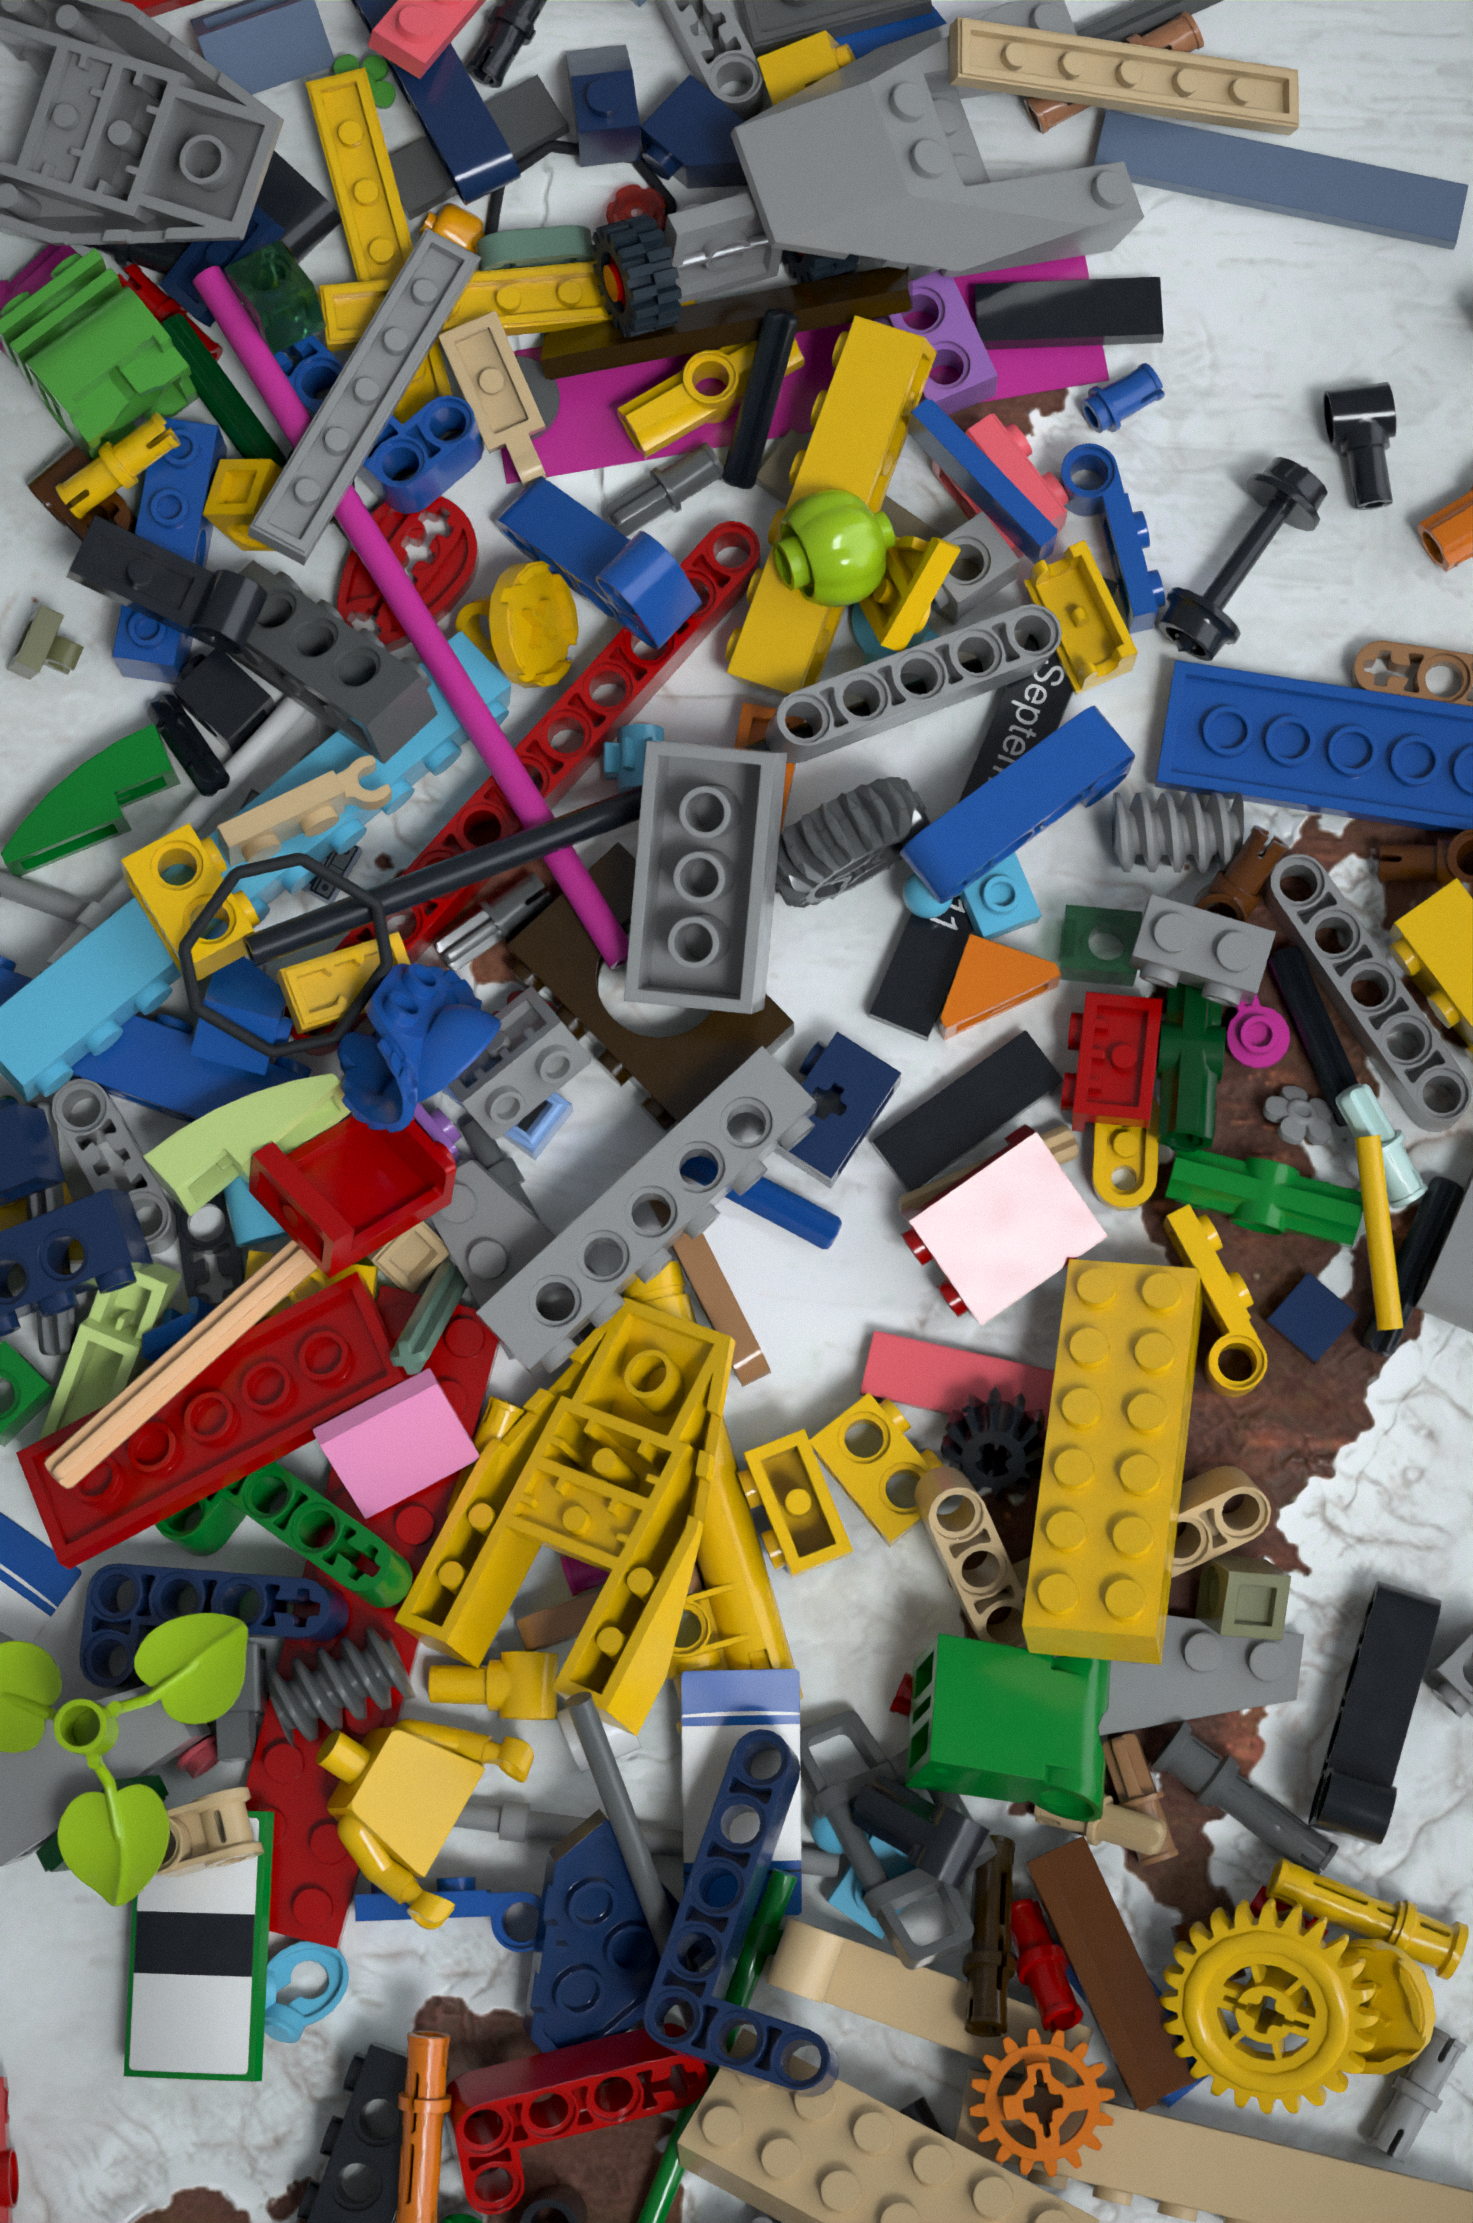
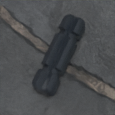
(188, 745)

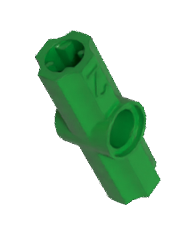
(1265, 1196)

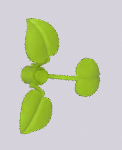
(122, 1835)

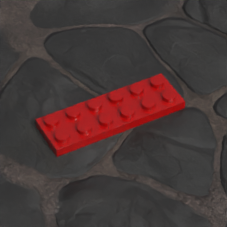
(225, 1423)

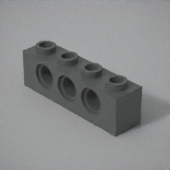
(334, 669)

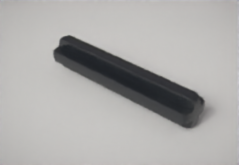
(760, 398)
(1312, 1025)
(1417, 1258)

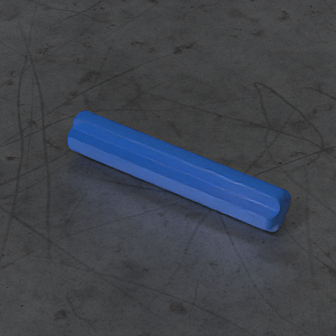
(774, 1204)

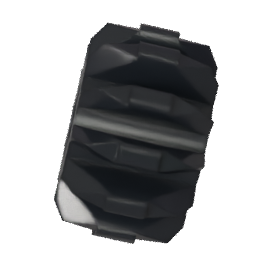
(1002, 1423)

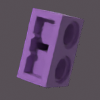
(954, 341)

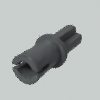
(664, 490)
(493, 922)

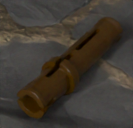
(989, 1957)

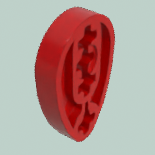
(438, 583)

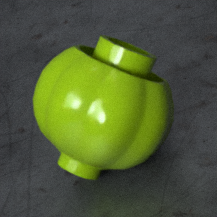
(835, 545)

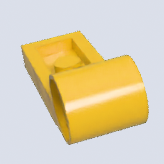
(1223, 1296)

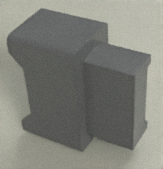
(238, 1726)

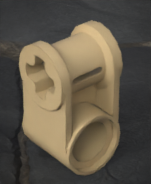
(211, 1833)

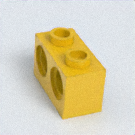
(175, 908)
(866, 1478)

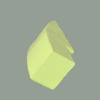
(220, 1145)
(109, 1345)

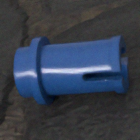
(1122, 398)

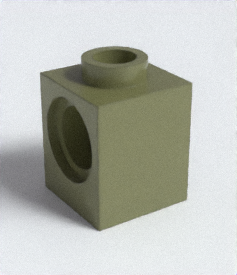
(1243, 1597)

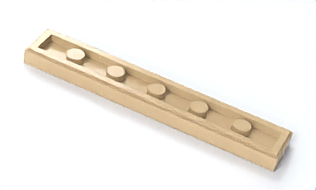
(1123, 76)

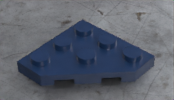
(592, 1943)

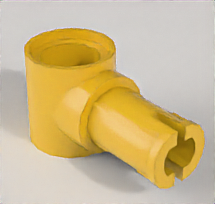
(514, 1685)

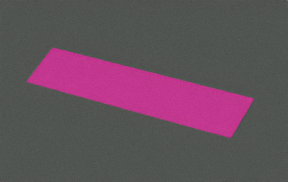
(593, 437)

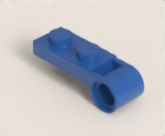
(1123, 531)
(467, 1902)

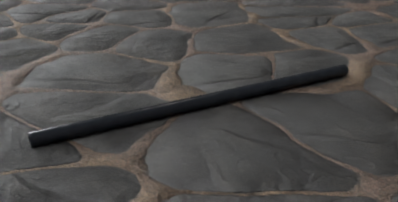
(481, 862)

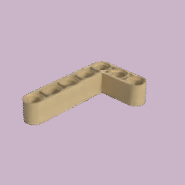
(1002, 1584)
(914, 2001)

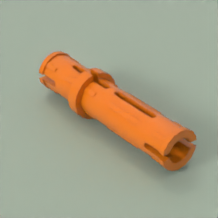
(422, 2123)

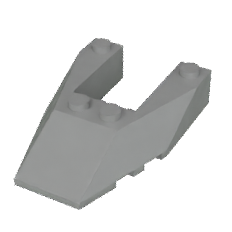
(129, 133)
(892, 171)

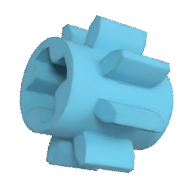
(627, 756)

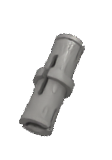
(1416, 2095)

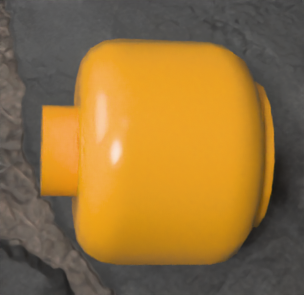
(455, 225)

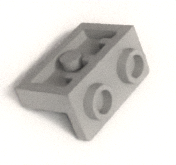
(520, 1065)

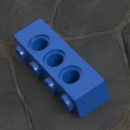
(174, 520)

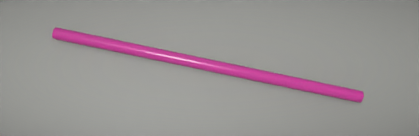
(417, 622)

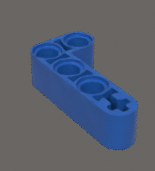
(399, 446)
(622, 577)
(1065, 769)

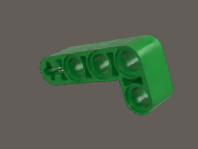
(298, 1526)

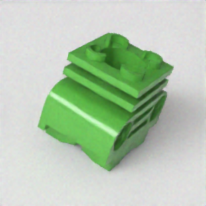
(94, 353)

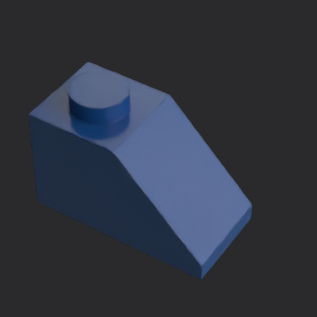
(252, 1002)

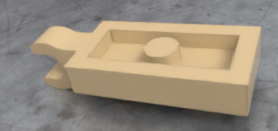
(496, 391)
(305, 810)

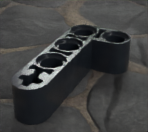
(1374, 1715)

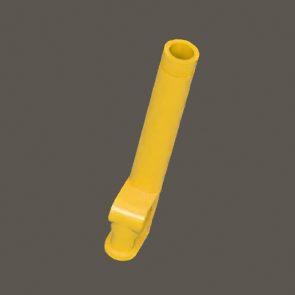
(739, 1604)

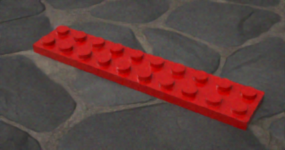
(310, 1865)

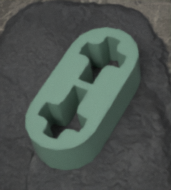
(535, 247)

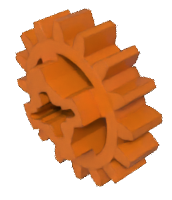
(1072, 2099)

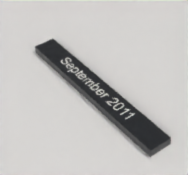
(934, 946)

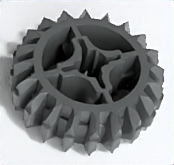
(847, 841)

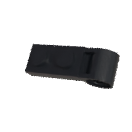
(168, 588)

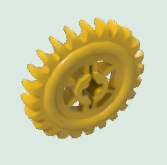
(1294, 1960)

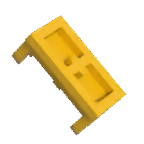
(1093, 635)

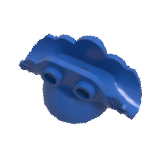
(422, 1041)

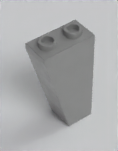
(45, 1780)

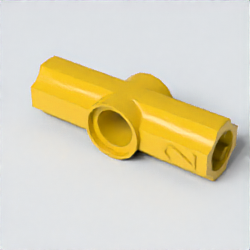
(678, 408)

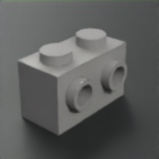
(1201, 951)

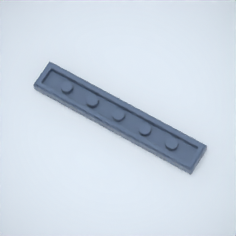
(1284, 179)

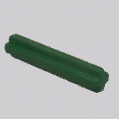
(221, 395)

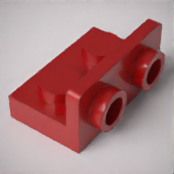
(1115, 1060)

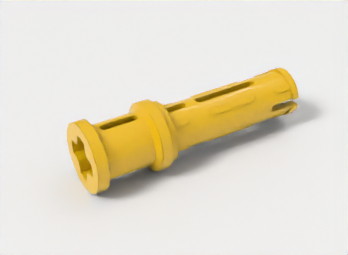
(1397, 1923)

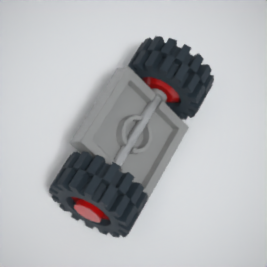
(699, 255)

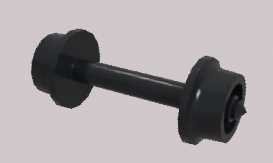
(1287, 496)

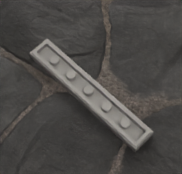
(364, 397)

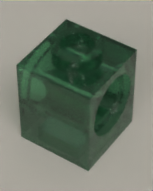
(277, 296)
(1077, 959)

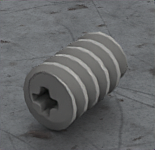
(1177, 832)

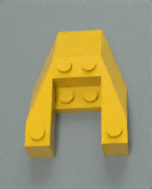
(603, 1472)

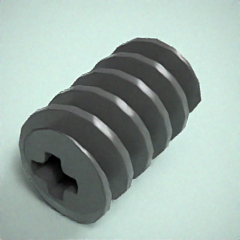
(338, 1685)

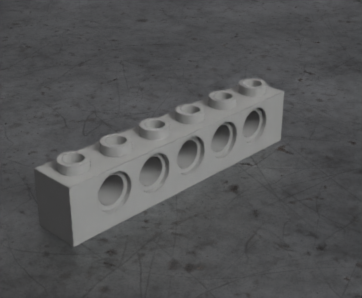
(755, 1087)

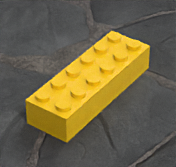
(1113, 1462)

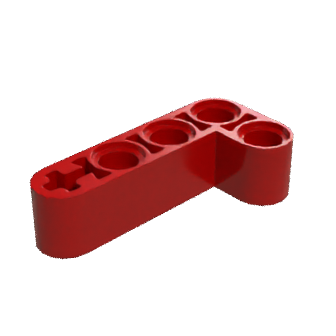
(573, 2109)

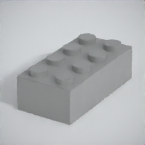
(705, 876)

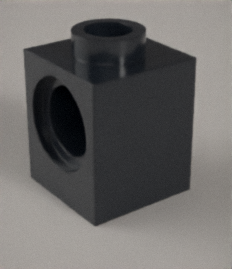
(223, 698)

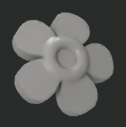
(1299, 1117)

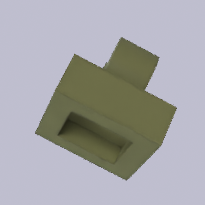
(42, 646)

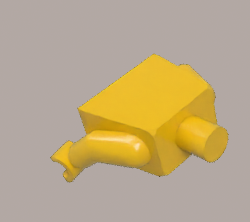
(405, 1796)

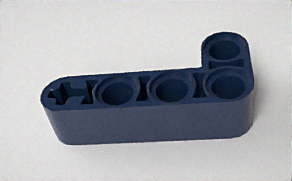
(217, 1592)

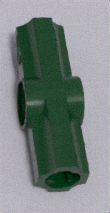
(1189, 1069)

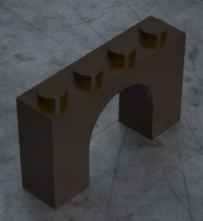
(668, 1071)

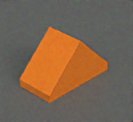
(992, 982)

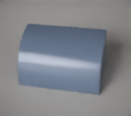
(264, 42)

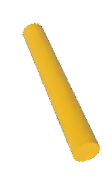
(1378, 1232)

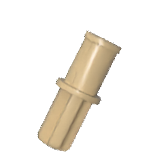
(1116, 1826)

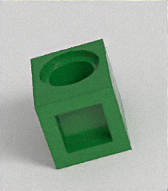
(31, 1391)

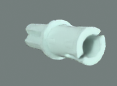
(1367, 1118)

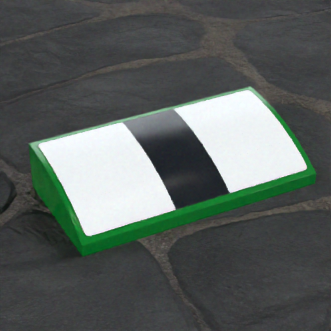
(201, 1970)

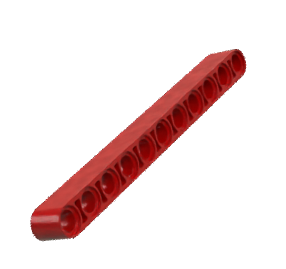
(576, 712)

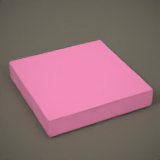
(396, 1443)

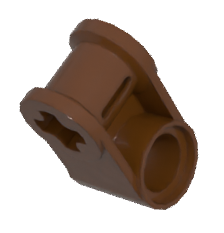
(61, 469)

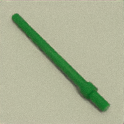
(761, 1939)

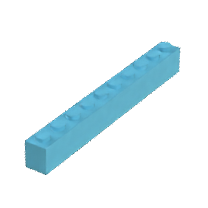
(122, 962)

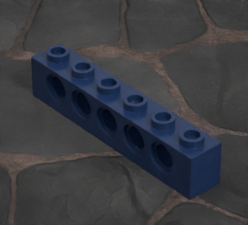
(111, 1247)

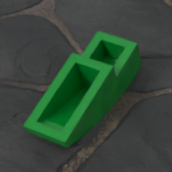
(91, 802)

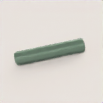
(429, 1319)

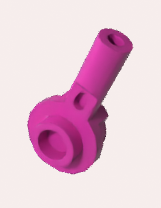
(1257, 1035)

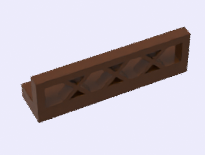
(1109, 1972)

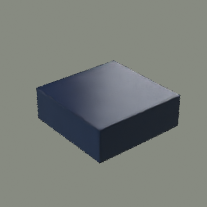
(1311, 1318)

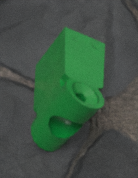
(1009, 1725)

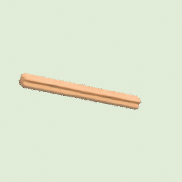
(179, 1365)

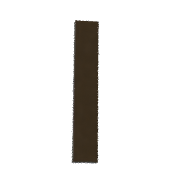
(729, 322)

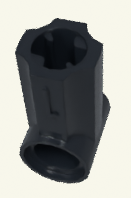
(930, 1834)

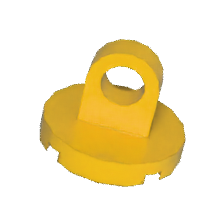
(528, 622)
(1403, 2004)

